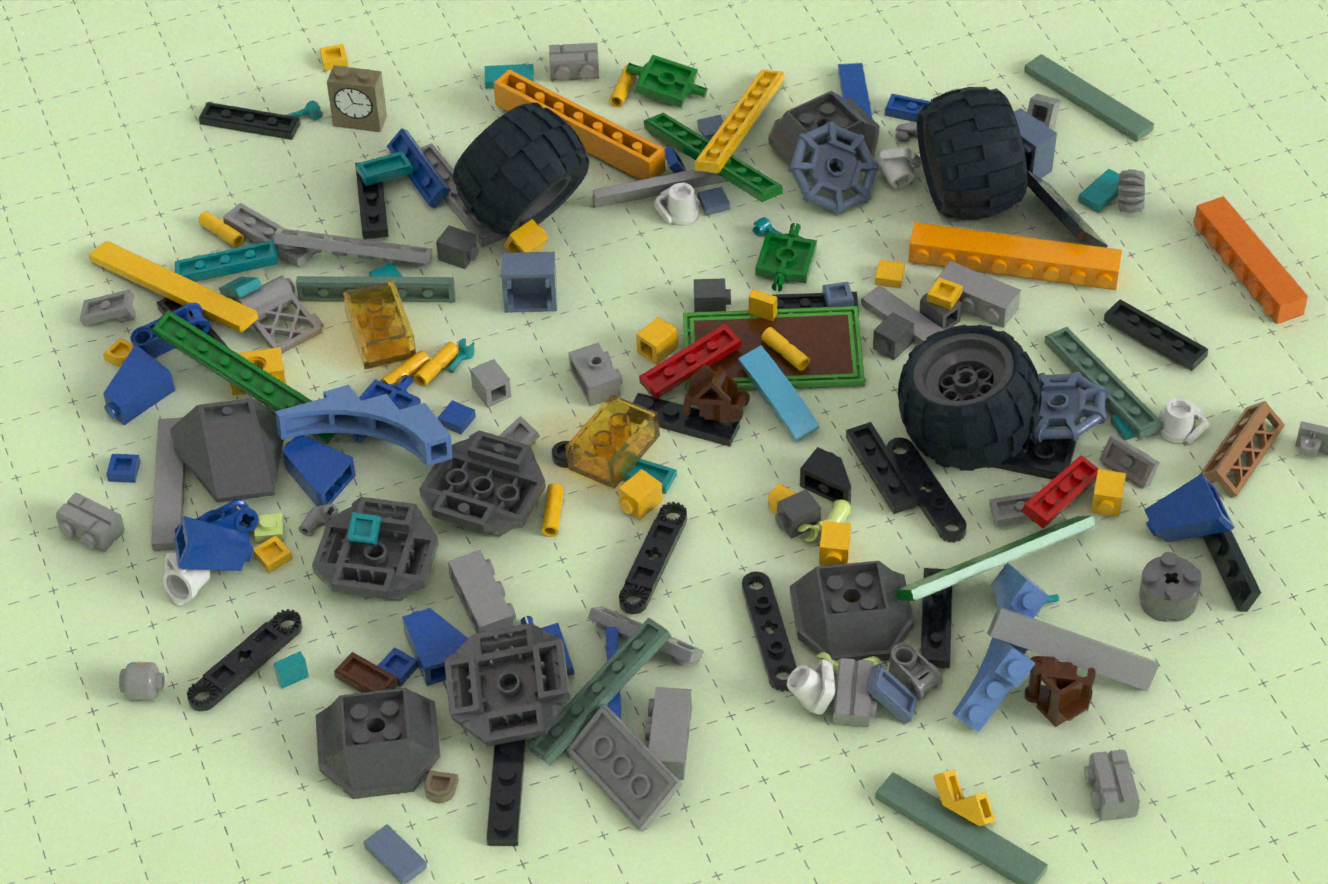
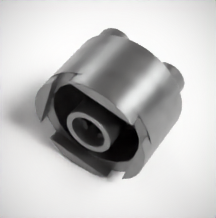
(1169, 588)

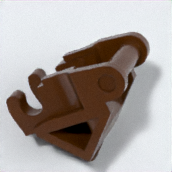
(715, 395)
(1064, 692)

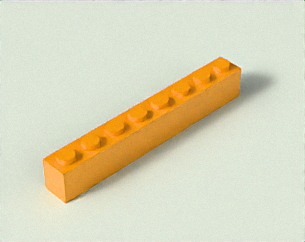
(598, 135)
(1015, 255)

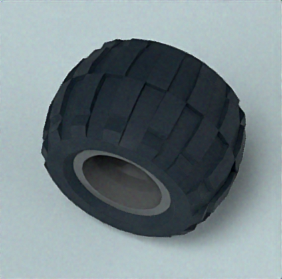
(972, 153)
(520, 168)
(969, 397)

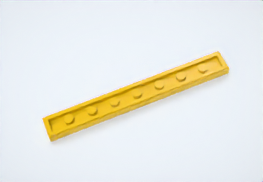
(739, 121)
(173, 286)

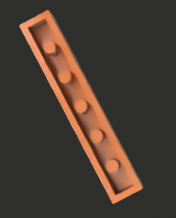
(1250, 260)

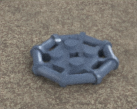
(824, 177)
(1062, 389)

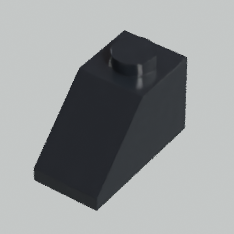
(825, 476)

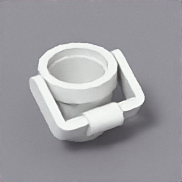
(898, 165)
(681, 204)
(1179, 421)
(182, 583)
(813, 687)

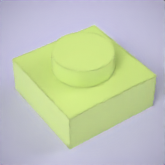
(269, 526)

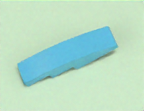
(778, 393)

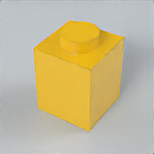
(527, 238)
(657, 340)
(1108, 492)
(640, 494)
(834, 543)

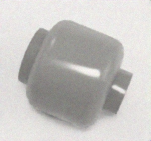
(141, 681)

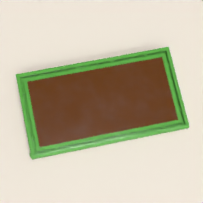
(823, 334)

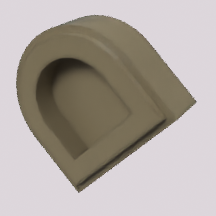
(440, 786)

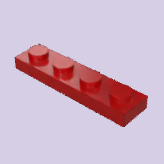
(689, 360)
(1061, 492)

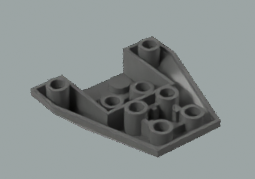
(230, 448)

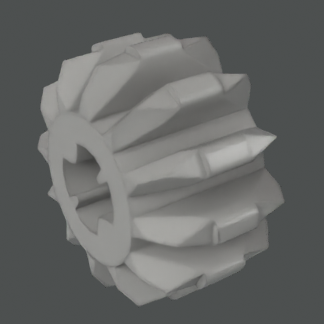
(1131, 191)

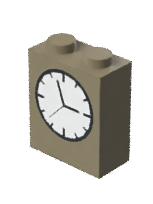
(357, 98)

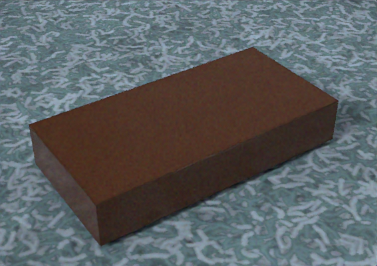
(364, 675)

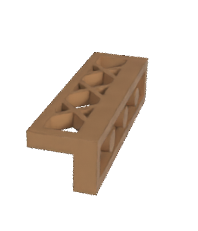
(1240, 441)

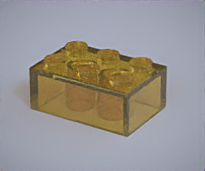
(379, 325)
(612, 441)

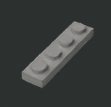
(262, 229)
(680, 651)

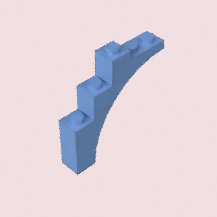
(377, 417)
(1004, 662)

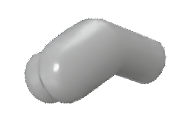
(904, 130)
(317, 516)

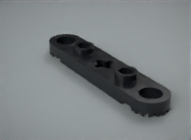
(934, 504)
(645, 572)
(765, 613)
(231, 672)

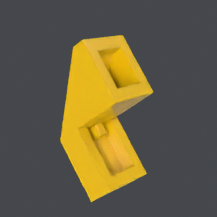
(973, 808)

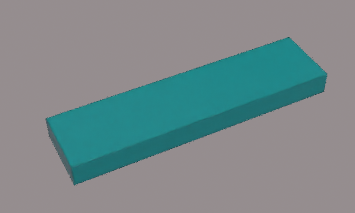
(228, 261)

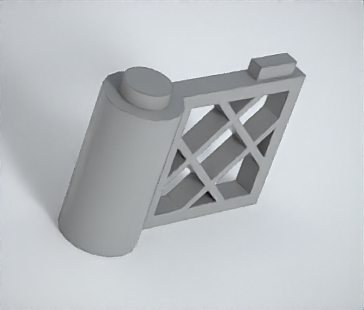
(269, 302)

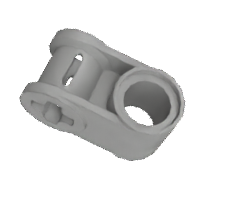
(916, 673)

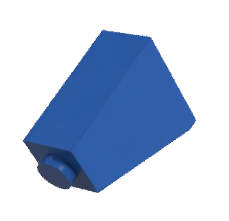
(137, 386)
(318, 468)
(1189, 512)
(210, 546)
(431, 642)

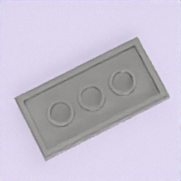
(624, 767)

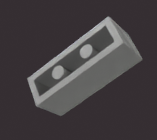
(983, 295)
(480, 592)
(670, 727)

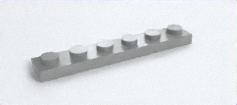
(363, 248)

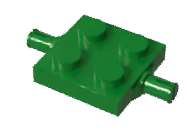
(666, 80)
(786, 257)

